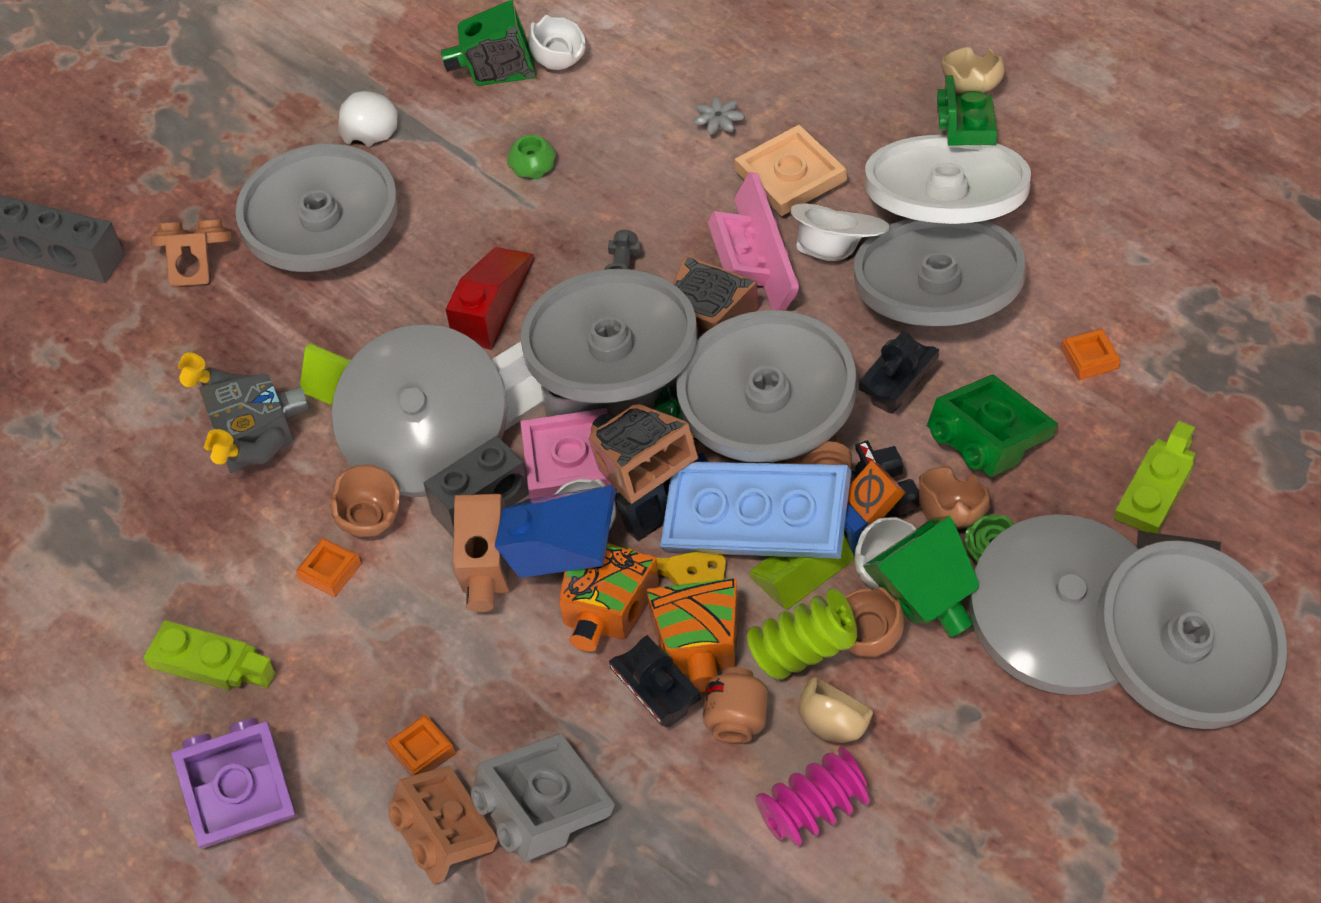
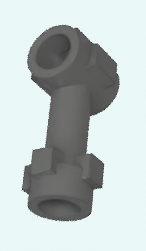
(623, 247)

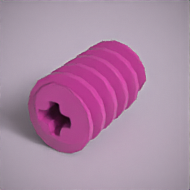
(813, 796)

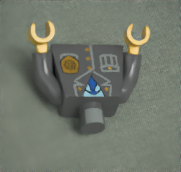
(243, 412)

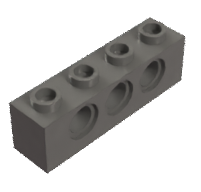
(58, 240)

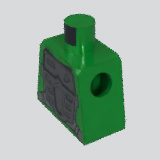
(492, 47)

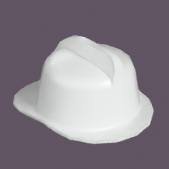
(833, 233)

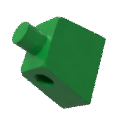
(928, 575)

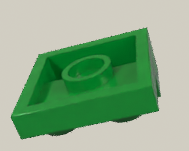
(989, 424)

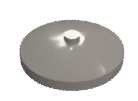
(317, 207)
(939, 272)
(609, 335)
(767, 386)
(417, 403)
(1042, 601)
(1191, 634)

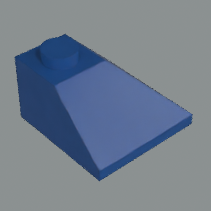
(556, 531)

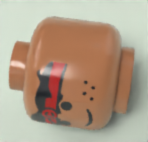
(735, 705)

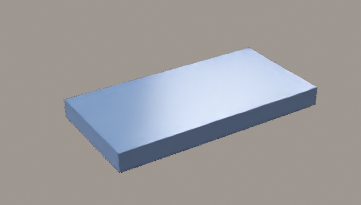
(757, 509)

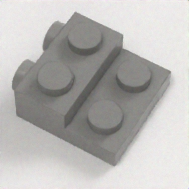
(539, 796)

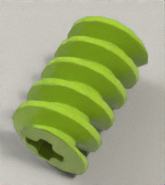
(805, 636)

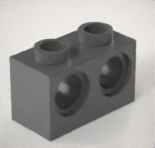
(486, 470)

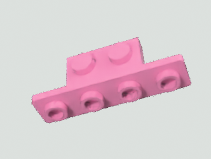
(752, 244)

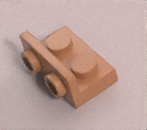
(439, 821)

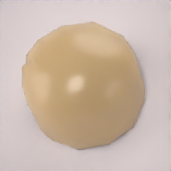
(973, 71)
(832, 713)

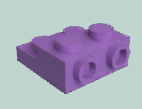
(233, 782)

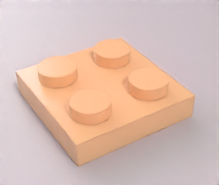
(792, 169)

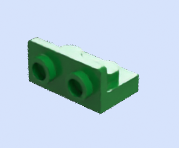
(966, 117)

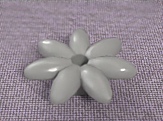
(718, 116)

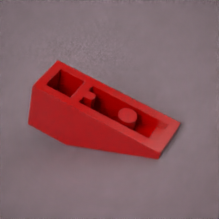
(487, 295)

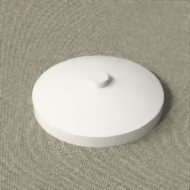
(947, 183)

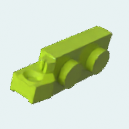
(1158, 481)
(207, 657)

